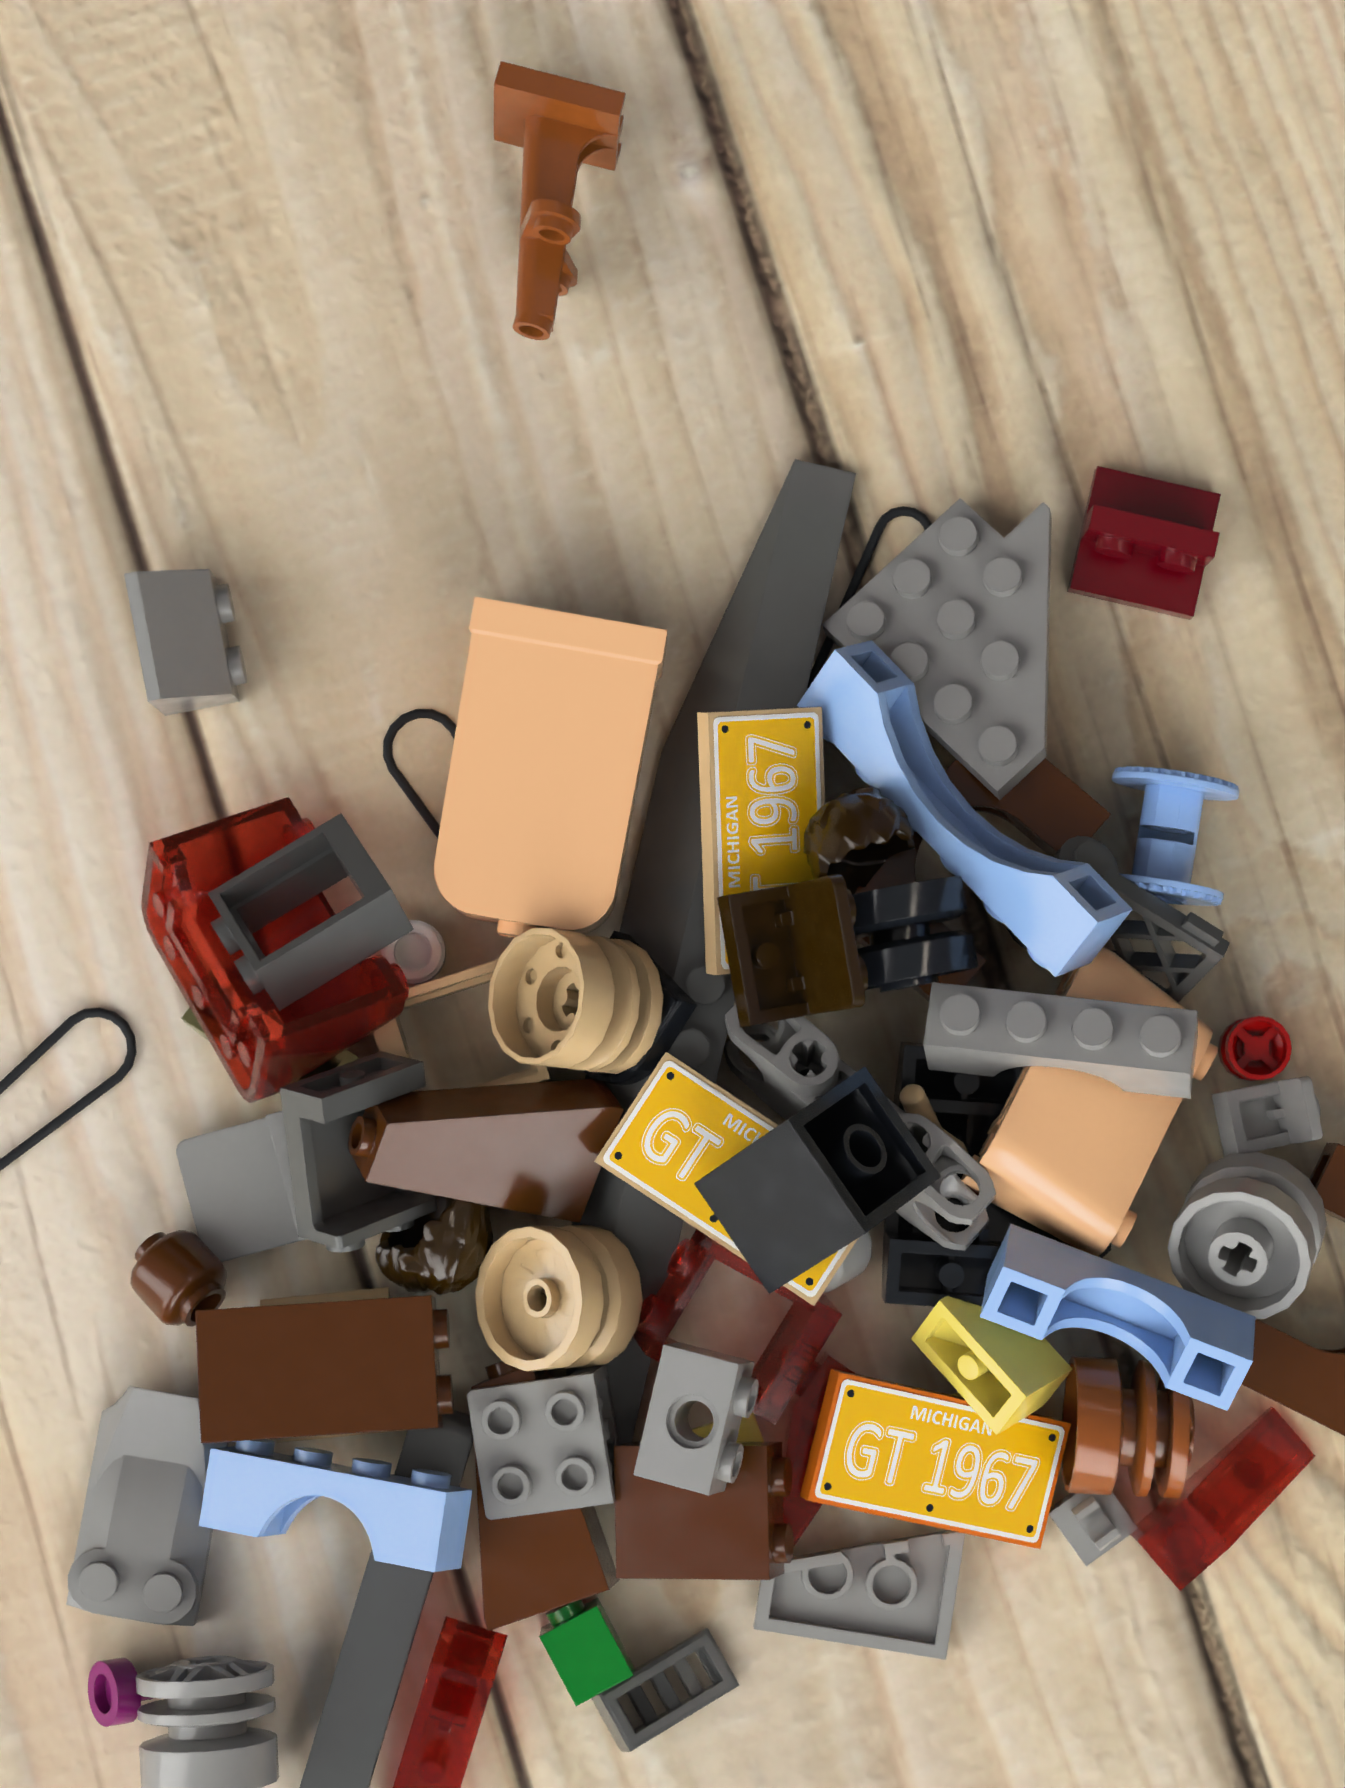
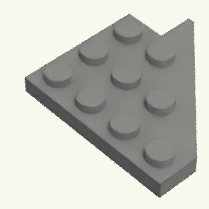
(971, 633)

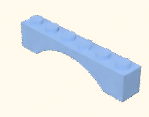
(1048, 903)

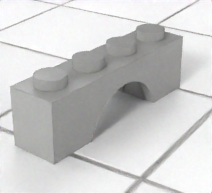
(999, 1030)

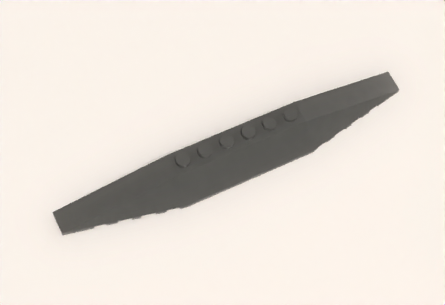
(753, 663)

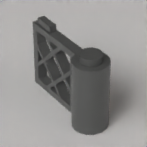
(1160, 924)

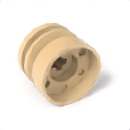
(575, 1001)

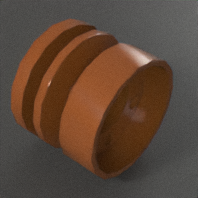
(1124, 1427)

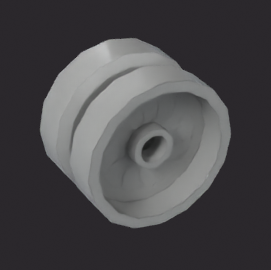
(1248, 1234)

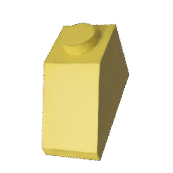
(990, 1365)

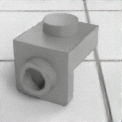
(1267, 1115)

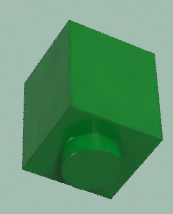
(585, 1649)

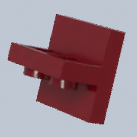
(1145, 543)

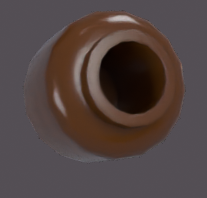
(178, 1276)

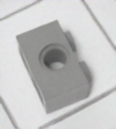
(669, 1446)

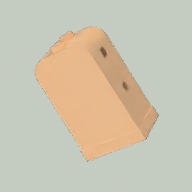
(545, 766)

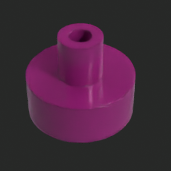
(114, 1692)

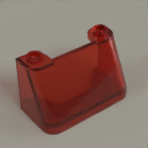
(248, 1032)

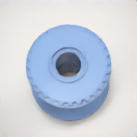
(1171, 830)

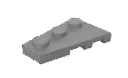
(869, 1595)

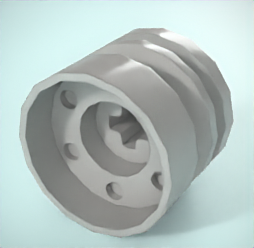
(207, 1724)

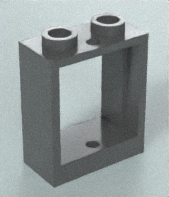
(290, 880)

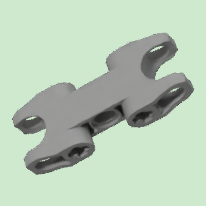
(803, 1064)

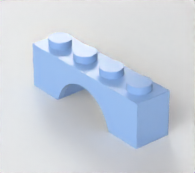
(1188, 1339)
(408, 1520)

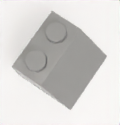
(185, 639)

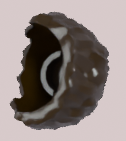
(439, 1250)

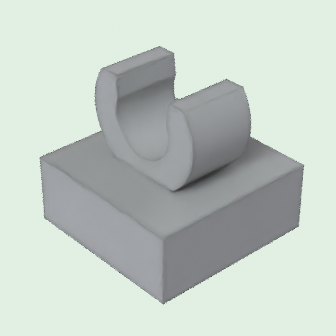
(1092, 1523)

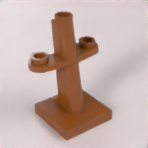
(559, 129)

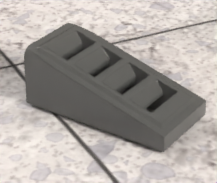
(713, 1662)

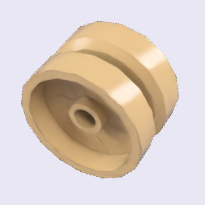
(558, 1297)

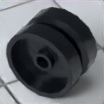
(900, 937)

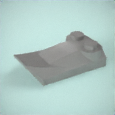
(142, 1511)

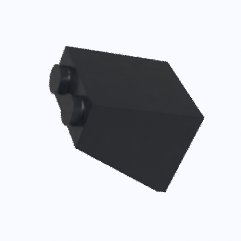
(817, 1180)

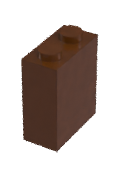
(700, 1536)

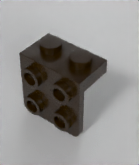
(793, 950)

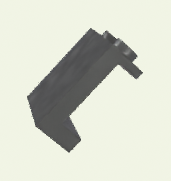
(328, 1189)

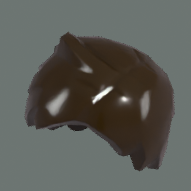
(856, 836)

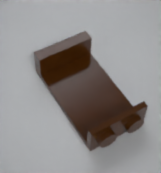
(322, 1368)

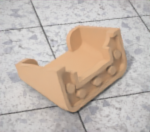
(1075, 1143)

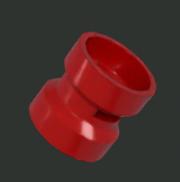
(1264, 1043)

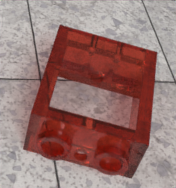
(787, 1353)

